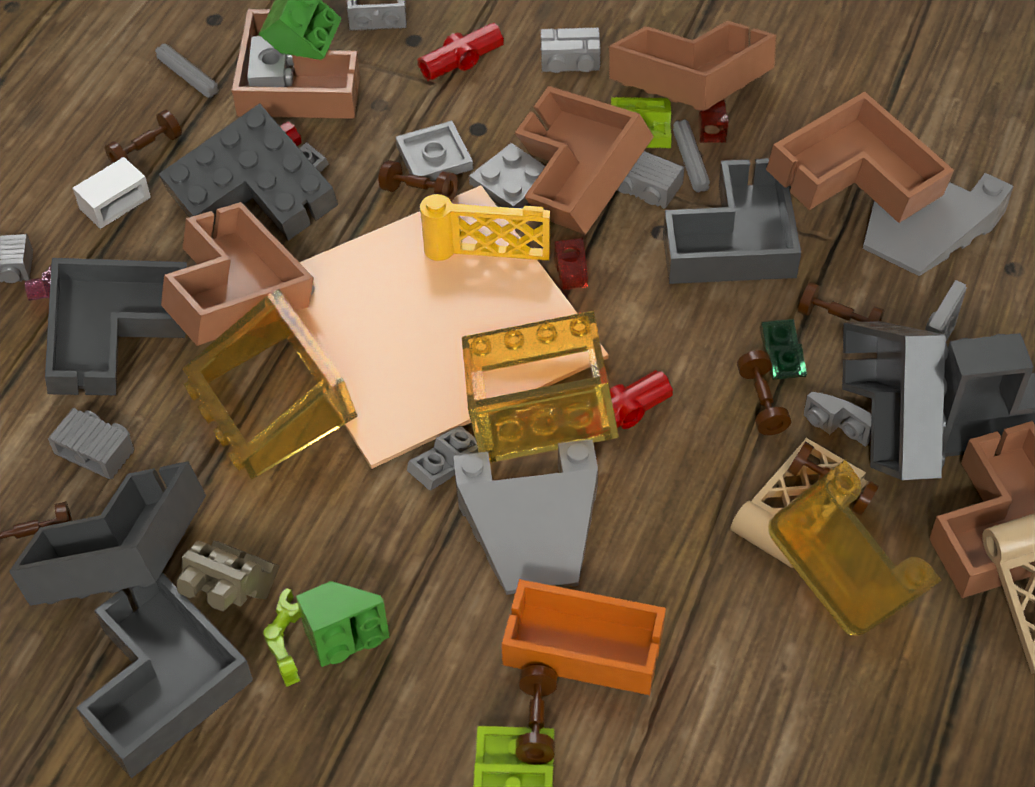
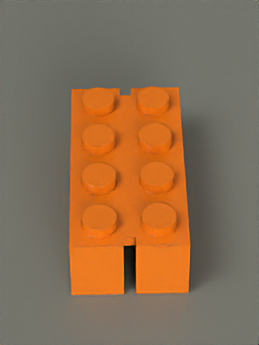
(584, 636)

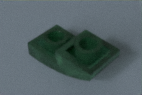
(782, 345)

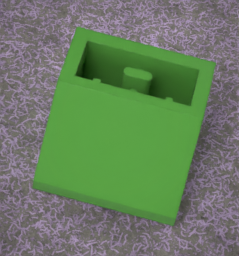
(300, 27)
(342, 621)

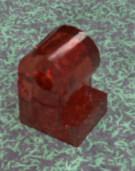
(714, 116)
(571, 265)

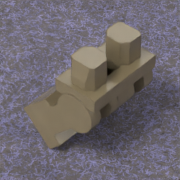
(225, 574)

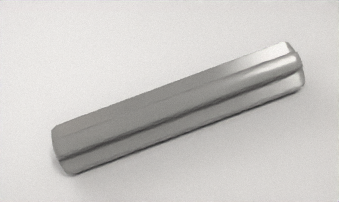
(187, 70)
(691, 156)

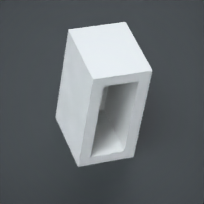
(111, 192)

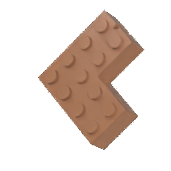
(692, 70)
(319, 86)
(862, 147)
(587, 151)
(230, 274)
(1007, 494)

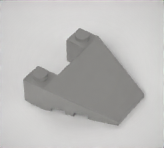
(939, 227)
(531, 523)

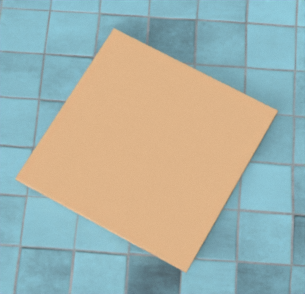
(398, 325)

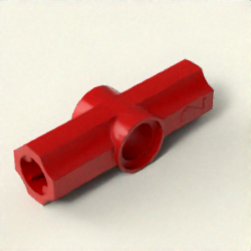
(460, 51)
(634, 400)

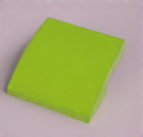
(655, 113)
(498, 764)

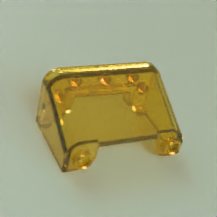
(842, 558)

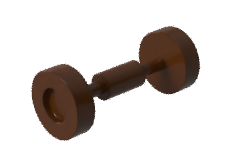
(168, 125)
(391, 177)
(810, 299)
(754, 366)
(801, 459)
(31, 527)
(536, 746)

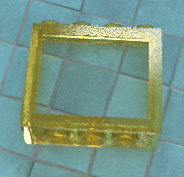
(543, 416)
(305, 422)

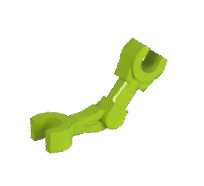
(274, 636)

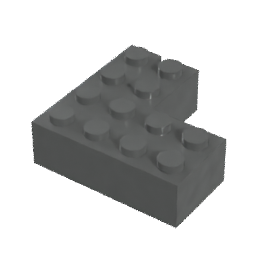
(251, 162)
(743, 240)
(93, 307)
(986, 388)
(905, 394)
(119, 547)
(175, 679)

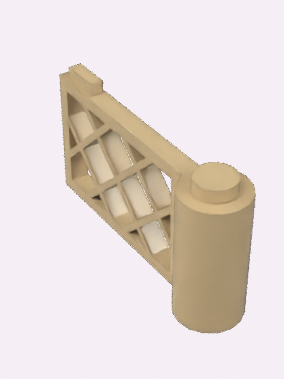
(754, 515)
(1009, 547)

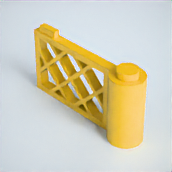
(445, 230)

